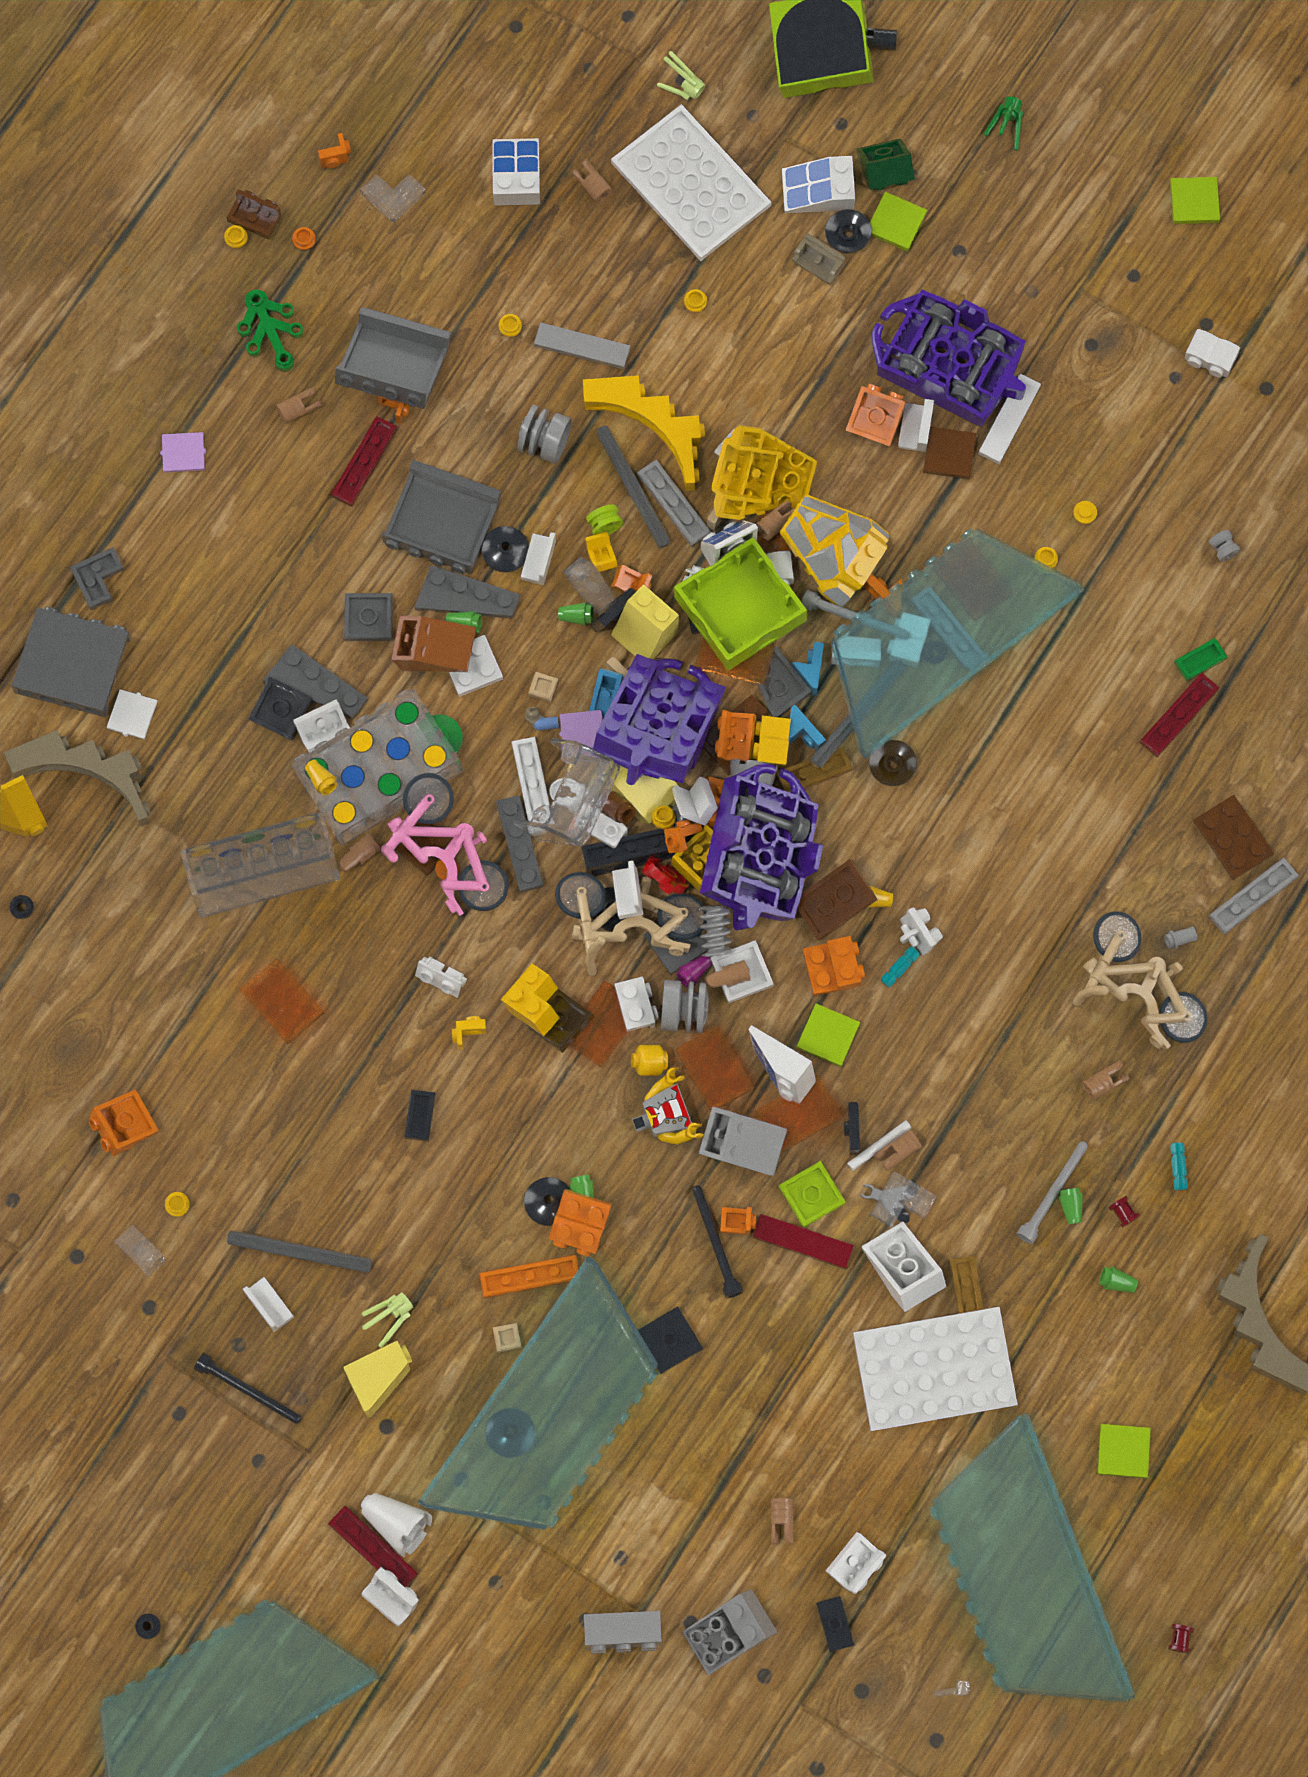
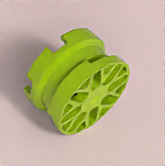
(605, 519)

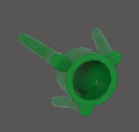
(1009, 110)

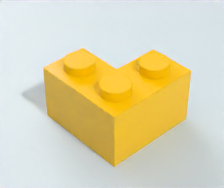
(773, 740)
(693, 861)
(529, 999)

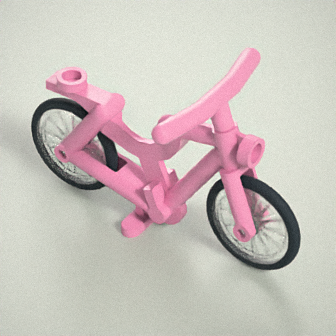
(428, 801)

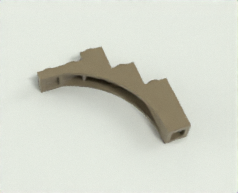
(50, 754)
(1272, 1358)

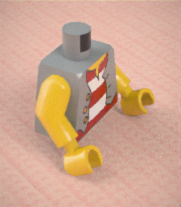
(667, 1112)

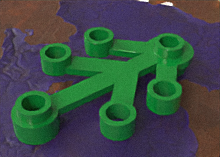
(267, 326)

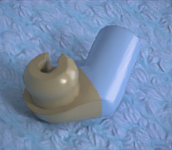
(536, 720)

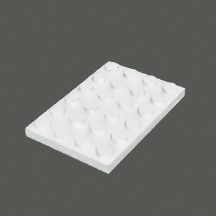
(691, 182)
(935, 1368)

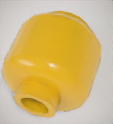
(649, 1060)

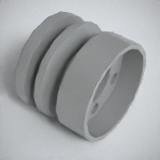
(539, 432)
(684, 1006)

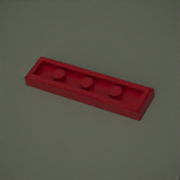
(364, 461)
(1179, 715)
(803, 1241)
(371, 1546)

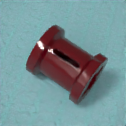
(1124, 1211)
(1181, 1638)

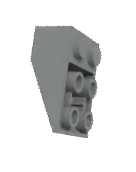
(743, 1141)
(729, 1631)

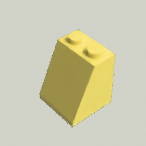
(646, 624)
(645, 794)
(378, 1375)

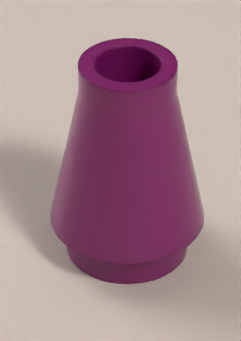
(693, 970)

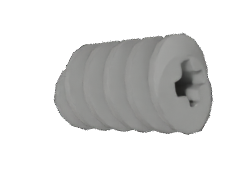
(715, 930)

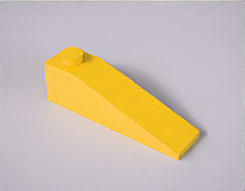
(19, 809)

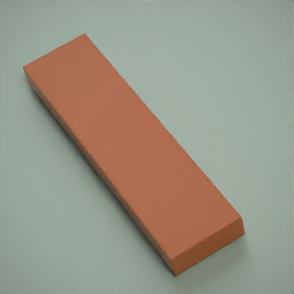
(528, 1276)

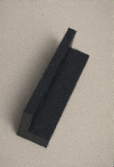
(639, 847)

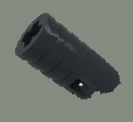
(881, 38)

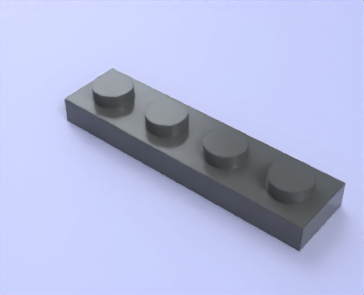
(519, 845)

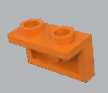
(735, 736)

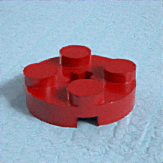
(667, 876)

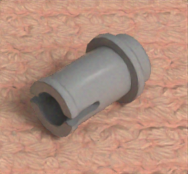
(1180, 937)

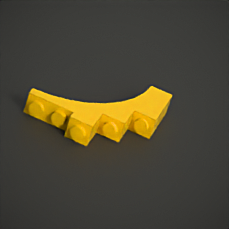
(628, 398)

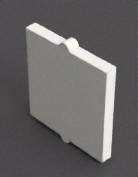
(132, 714)

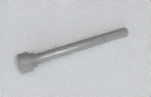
(813, 601)
(1029, 1231)

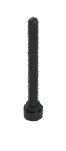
(731, 1286)
(207, 1365)

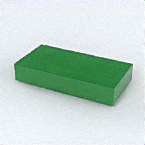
(1200, 659)

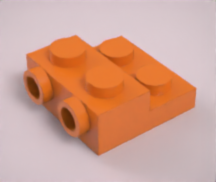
(876, 414)
(833, 966)
(122, 1123)
(580, 1222)

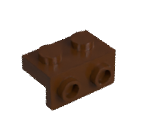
(254, 214)

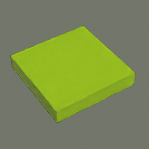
(1194, 200)
(897, 221)
(828, 1035)
(812, 1194)
(1123, 1451)

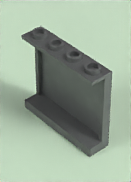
(393, 358)
(442, 517)
(70, 661)

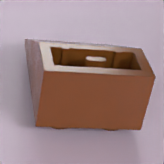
(432, 645)

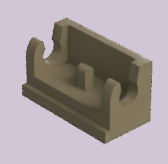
(819, 259)

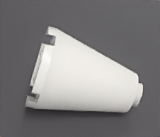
(396, 1522)

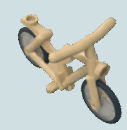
(585, 896)
(1119, 940)

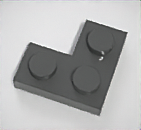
(91, 574)

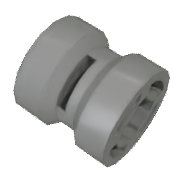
(1224, 545)

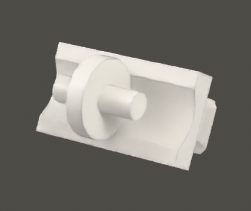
(916, 931)

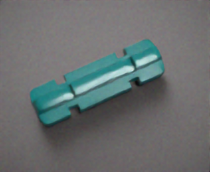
(900, 967)
(1179, 1166)

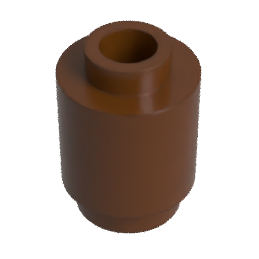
(618, 808)

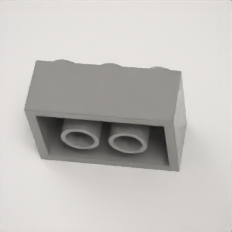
(622, 1631)

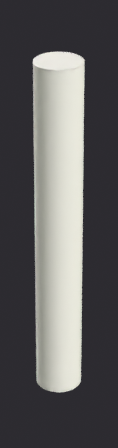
(881, 1143)

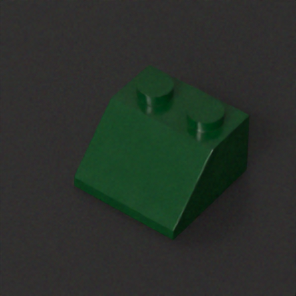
(886, 164)

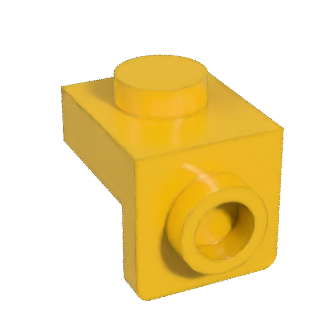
(601, 552)
(471, 1026)

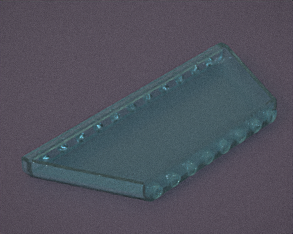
(941, 631)
(549, 1412)
(1027, 1575)
(228, 1697)

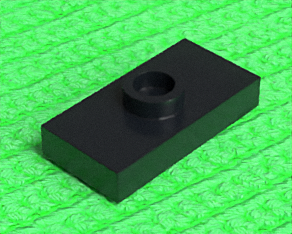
(420, 1115)
(851, 1128)
(835, 1624)

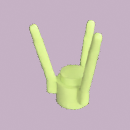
(692, 85)
(397, 1306)

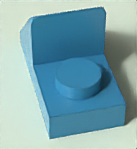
(811, 672)
(605, 690)
(802, 726)

